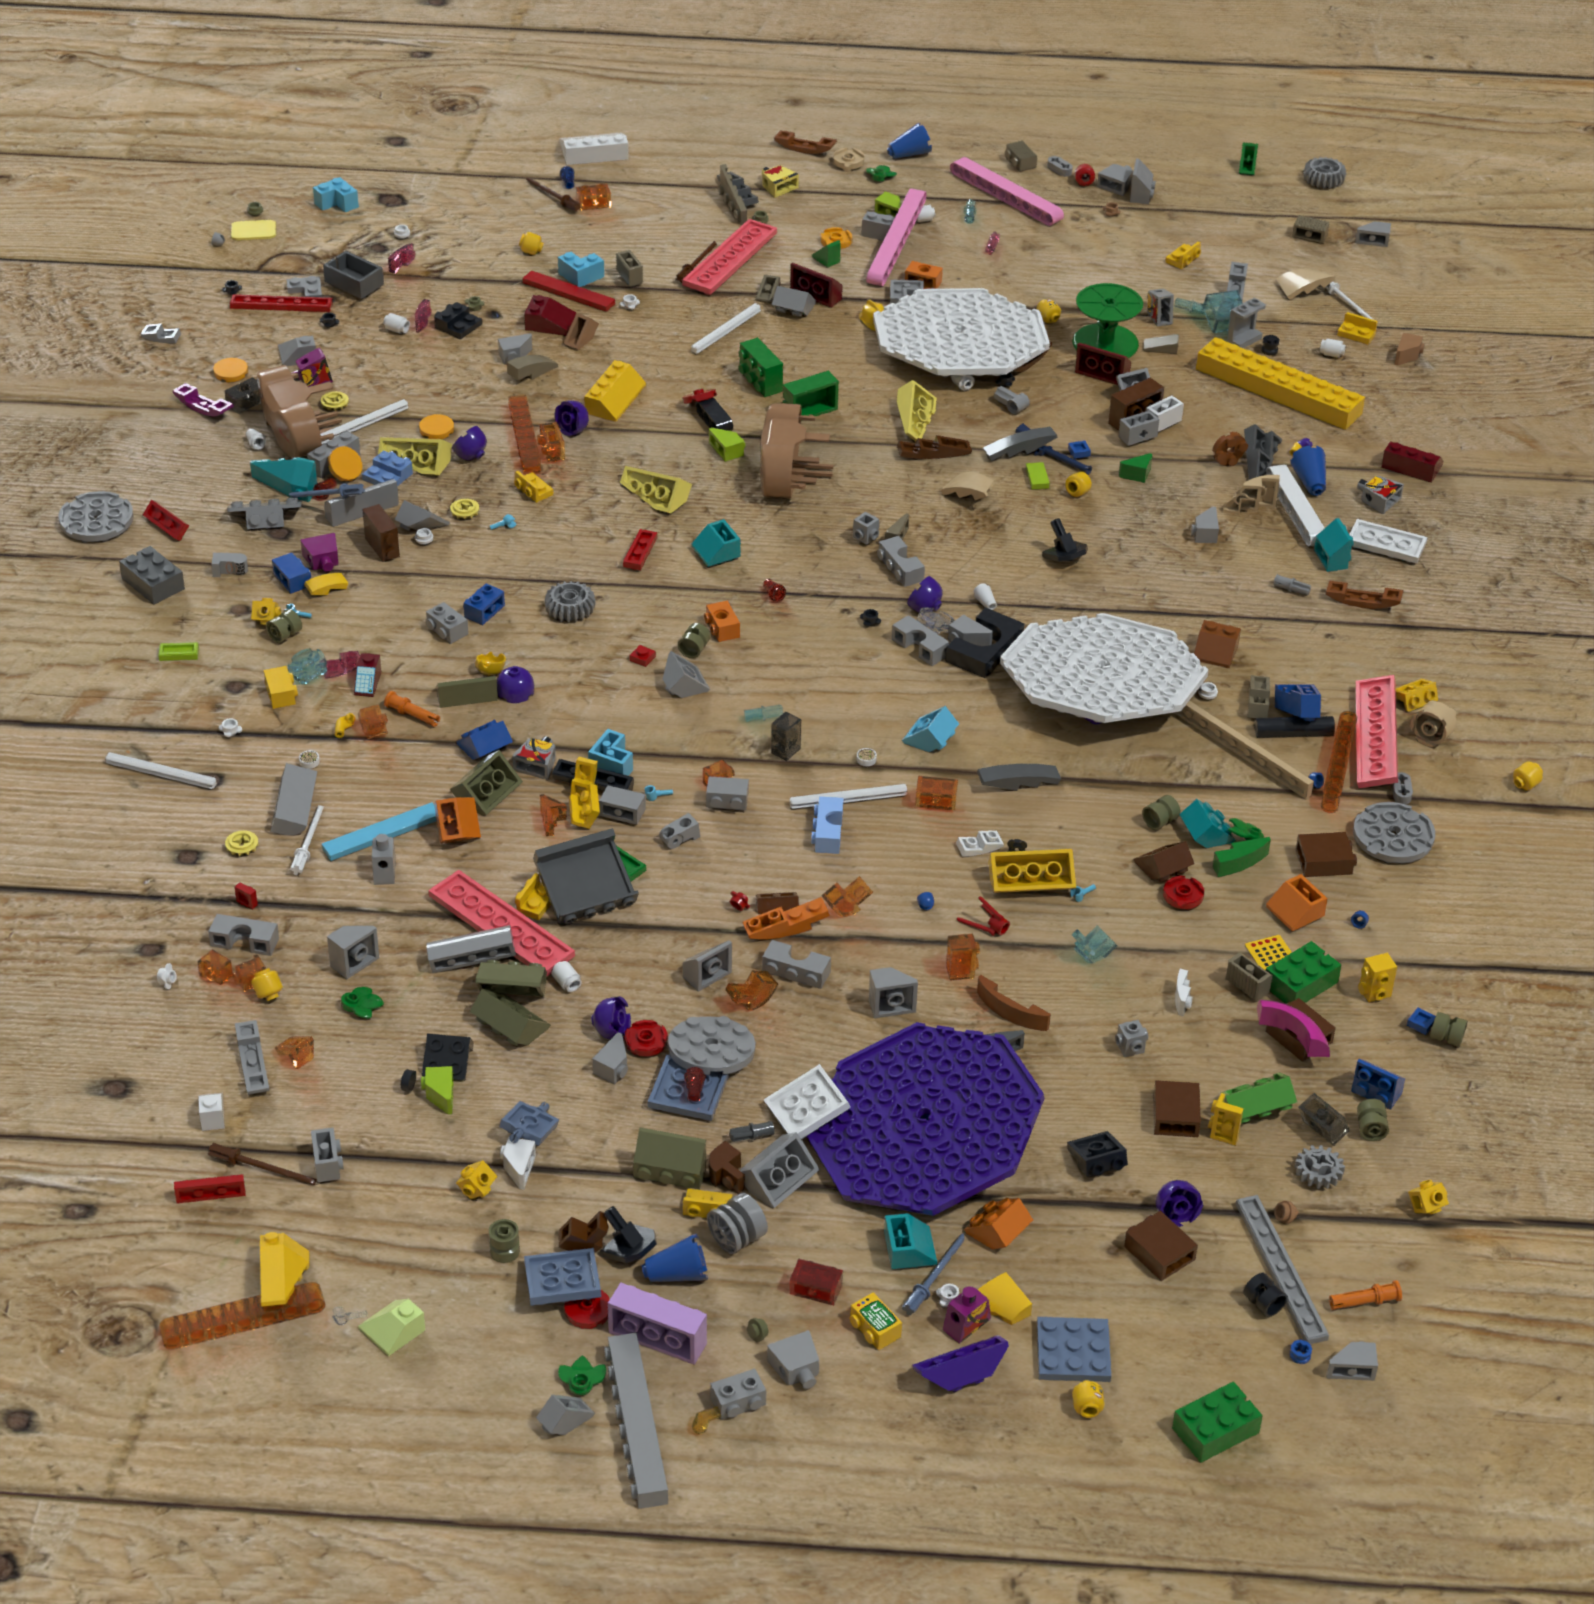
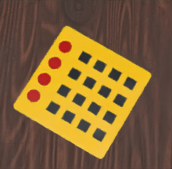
(1268, 950)

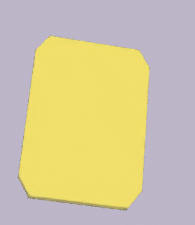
(253, 230)

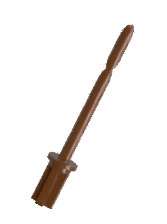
(565, 200)
(687, 268)
(233, 1156)

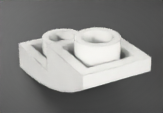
(984, 843)
(1182, 995)

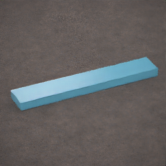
(391, 827)

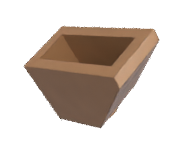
(581, 331)
(1409, 348)

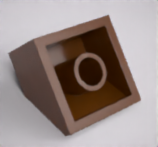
(1165, 861)

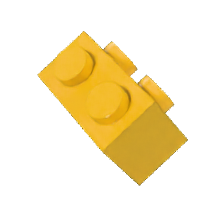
(1377, 977)

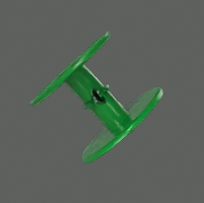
(1108, 305)

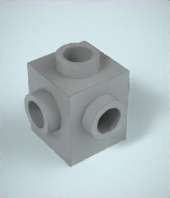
(866, 528)
(1131, 1038)

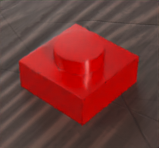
(642, 655)
(246, 895)

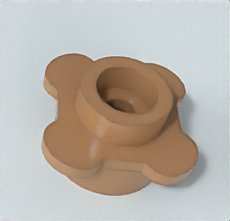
(1111, 209)

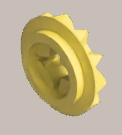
(334, 400)
(464, 508)
(235, 839)

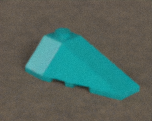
(286, 475)

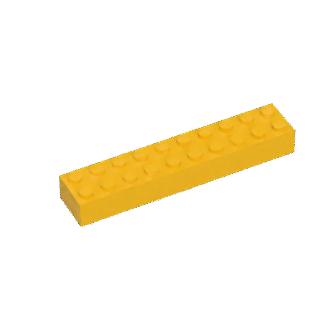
(1280, 383)

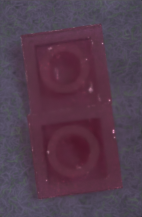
(401, 257)
(421, 315)
(346, 663)

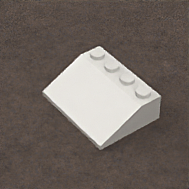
(594, 148)

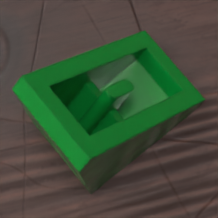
(1248, 158)
(829, 254)
(1136, 468)

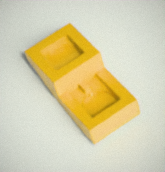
(322, 584)
(584, 775)

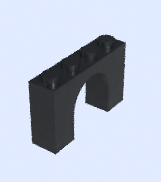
(984, 659)

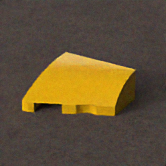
(1006, 1299)

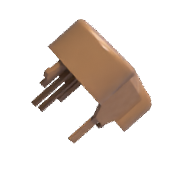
(290, 414)
(780, 448)

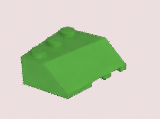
(1263, 1096)

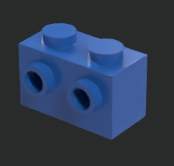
(484, 604)

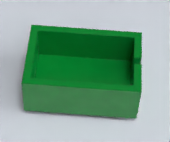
(761, 367)
(815, 393)
(1303, 974)
(1217, 1422)

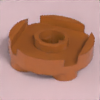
(1235, 442)

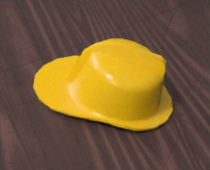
(866, 315)

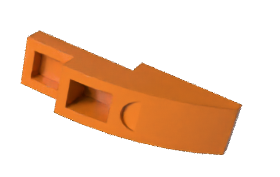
(786, 923)

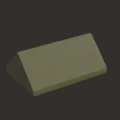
(467, 691)

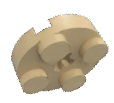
(848, 159)

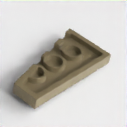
(730, 195)

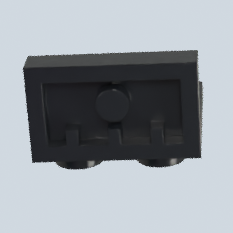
(448, 1052)

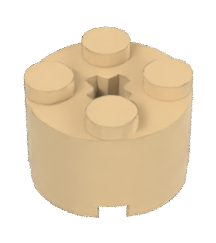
(1433, 723)

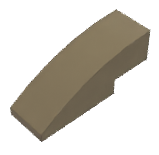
(530, 366)
(1258, 697)

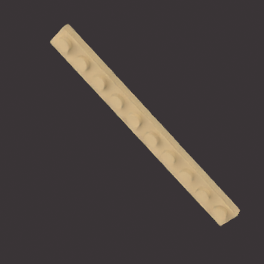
(1247, 749)

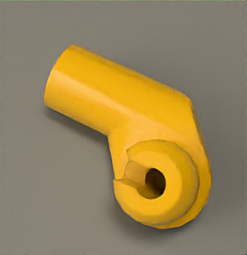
(344, 723)

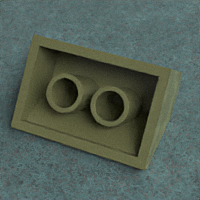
(488, 782)
(512, 978)
(508, 1017)
(670, 1158)

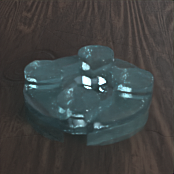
(316, 667)

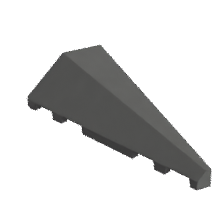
(1260, 450)

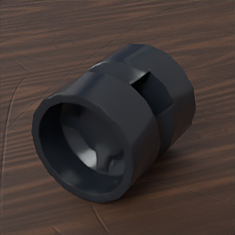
(1264, 1293)

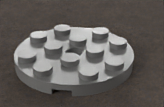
(112, 518)
(1413, 838)
(694, 1044)

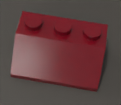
(821, 287)
(1100, 363)
(1411, 461)

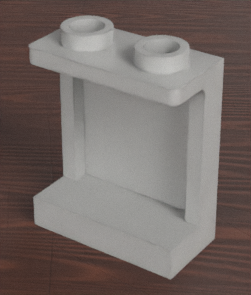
(1243, 323)

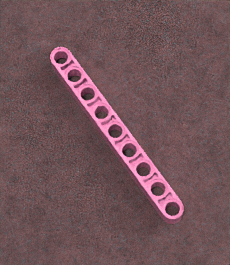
(1007, 191)
(896, 237)

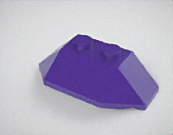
(964, 1364)

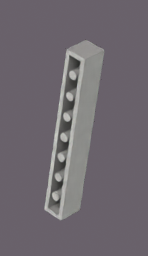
(637, 1421)

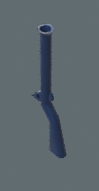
(1049, 451)

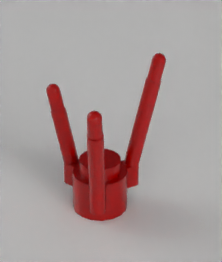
(997, 922)

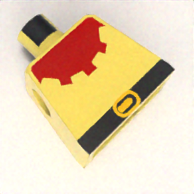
(779, 180)

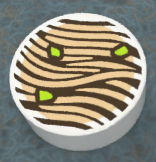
(866, 757)
(309, 759)

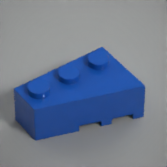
(1299, 700)

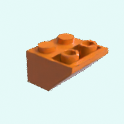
(457, 819)
(1297, 903)
(999, 1223)

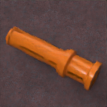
(404, 706)
(1375, 1294)

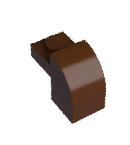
(724, 1167)
(582, 1235)

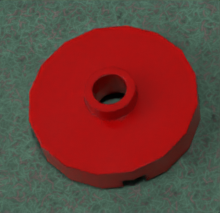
(699, 395)
(1183, 892)
(646, 1038)
(587, 1313)

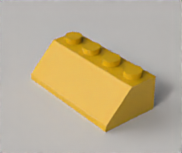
(614, 391)
(1032, 870)

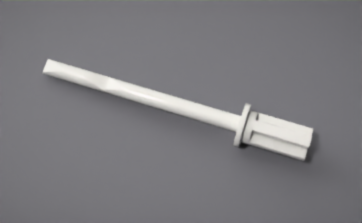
(1333, 288)
(302, 854)

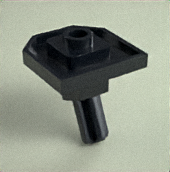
(1065, 547)
(629, 1241)

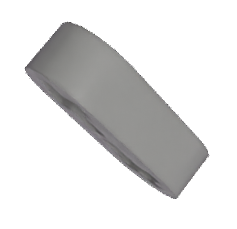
(1059, 166)
(1405, 787)

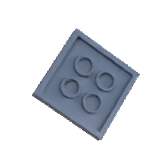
(671, 1094)
(562, 1276)
(1073, 1349)

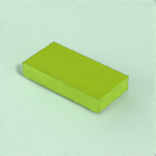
(1037, 475)
(178, 651)

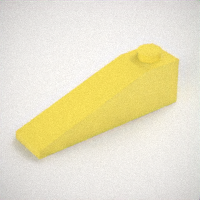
(915, 408)
(426, 455)
(658, 490)

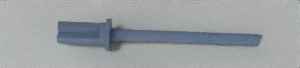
(344, 490)
(920, 1291)

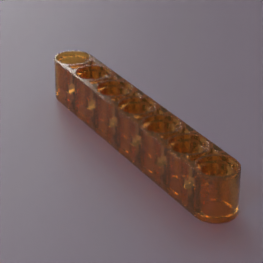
(524, 434)
(1339, 762)
(238, 1317)

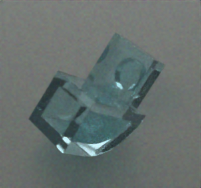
(1094, 946)

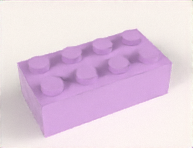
(658, 1323)

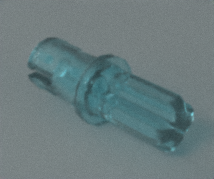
(970, 211)
(1189, 305)
(763, 713)

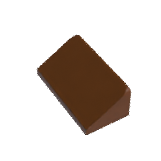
(770, 901)

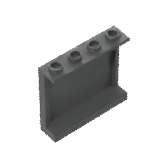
(584, 877)

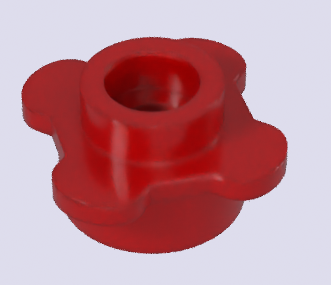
(739, 901)

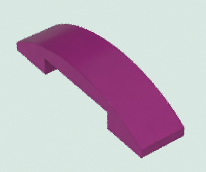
(189, 396)

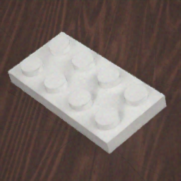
(1388, 541)

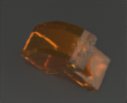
(373, 721)
(846, 900)
(755, 992)

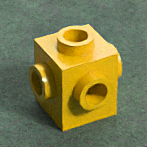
(259, 610)
(476, 1180)
(1428, 1197)

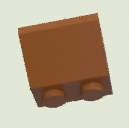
(1217, 643)

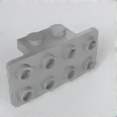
(264, 514)

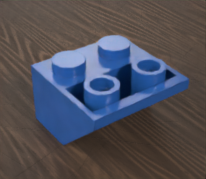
(484, 739)
(1377, 1083)

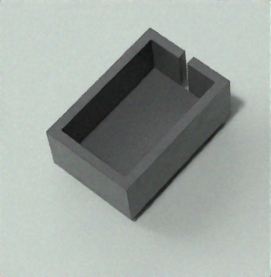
(353, 274)
(152, 575)

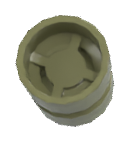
(284, 625)
(694, 640)
(1161, 812)
(1449, 1029)
(1372, 1120)
(504, 1240)

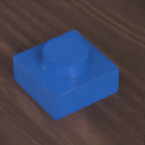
(1079, 449)
(1421, 1021)

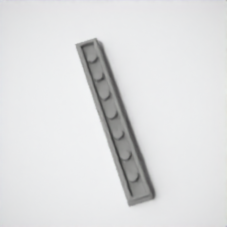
(1282, 1269)

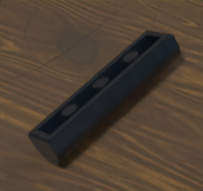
(1294, 727)
(565, 772)

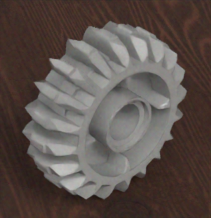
(1324, 172)
(570, 601)

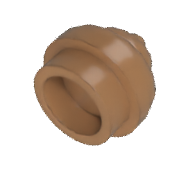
(1285, 1212)

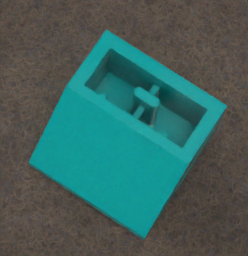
(717, 543)
(1334, 546)
(1206, 824)
(908, 1242)

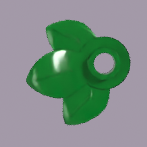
(880, 172)
(1245, 830)
(361, 1002)
(582, 1374)

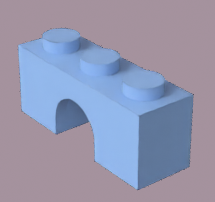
(827, 825)

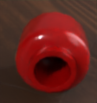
(1081, 178)

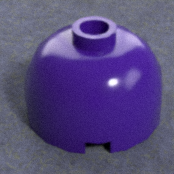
(571, 417)
(471, 445)
(927, 596)
(515, 684)
(611, 1017)
(1179, 1201)

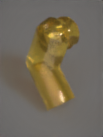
(703, 1418)

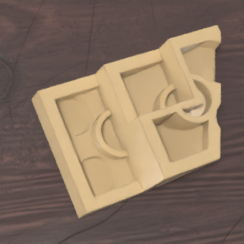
(1303, 280)
(969, 483)
(1255, 493)

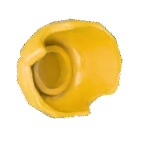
(490, 664)

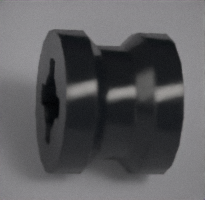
(1270, 345)

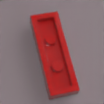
(165, 520)
(640, 549)
(209, 1188)

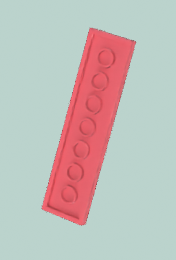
(729, 256)
(1376, 731)
(487, 911)

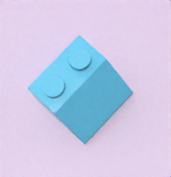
(932, 730)

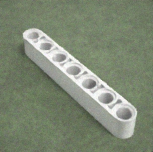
(1296, 504)

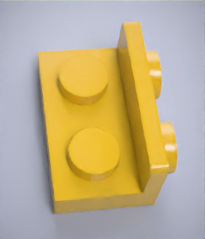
(1184, 255)
(1358, 328)
(533, 486)
(1417, 694)
(585, 808)
(532, 899)
(1225, 1122)
(700, 1202)

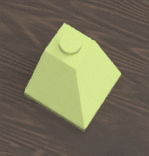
(394, 1325)

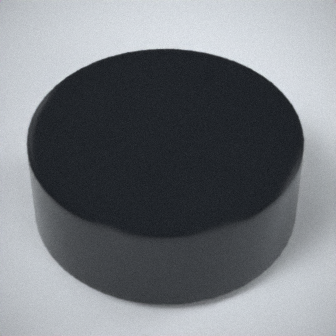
(408, 1080)

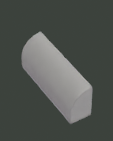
(342, 510)
(293, 800)
(471, 949)

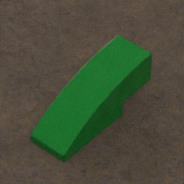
(1240, 856)

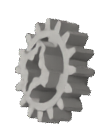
(1319, 1167)

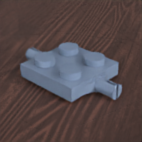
(529, 1122)

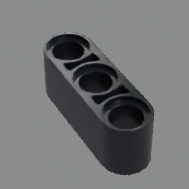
(714, 415)

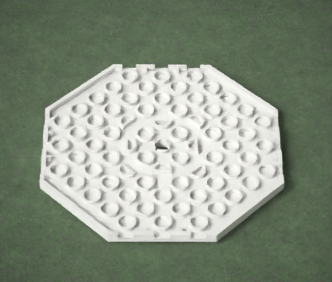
(960, 332)
(1104, 668)

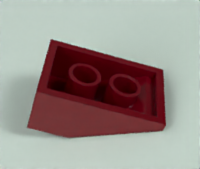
(548, 316)

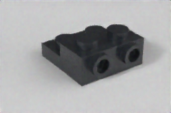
(456, 320)
(1098, 1153)

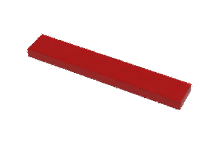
(568, 291)
(281, 303)

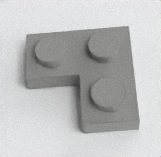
(310, 285)
(901, 288)

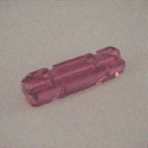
(992, 243)

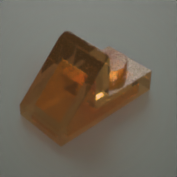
(551, 812)
(298, 1048)

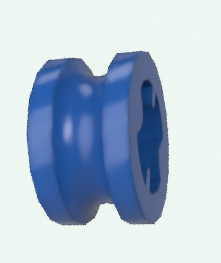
(1298, 1357)

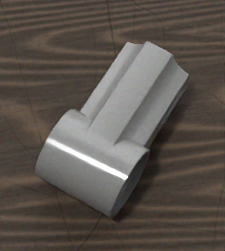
(1014, 402)

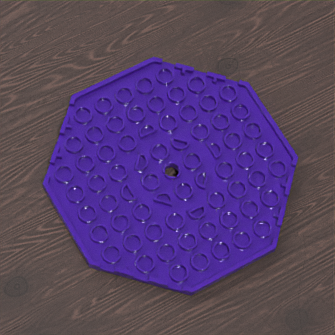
(976, 1130)

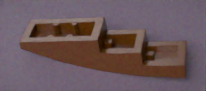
(939, 448)

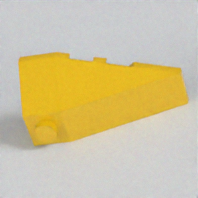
(280, 1267)

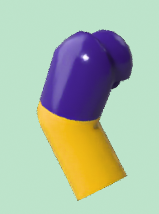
(1302, 443)

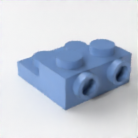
(387, 467)

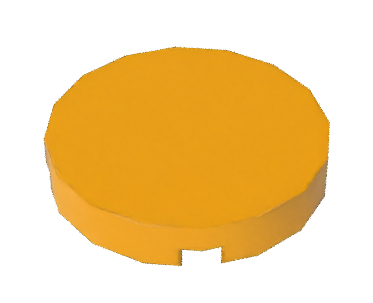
(836, 233)
(230, 369)
(436, 426)
(345, 463)

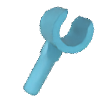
(507, 520)
(303, 614)
(652, 793)
(1079, 892)

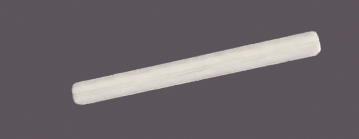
(725, 328)
(368, 419)
(161, 770)
(851, 795)

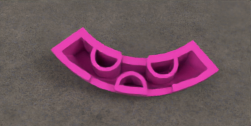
(1290, 1018)

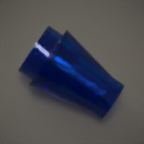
(567, 175)

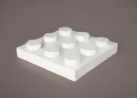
(807, 1102)

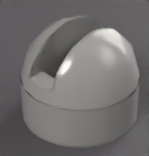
(217, 239)

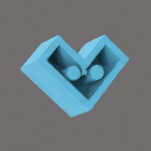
(335, 193)
(580, 270)
(611, 753)

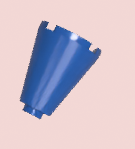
(910, 143)
(1311, 468)
(677, 1263)

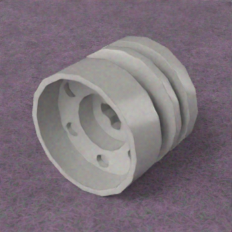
(737, 1223)

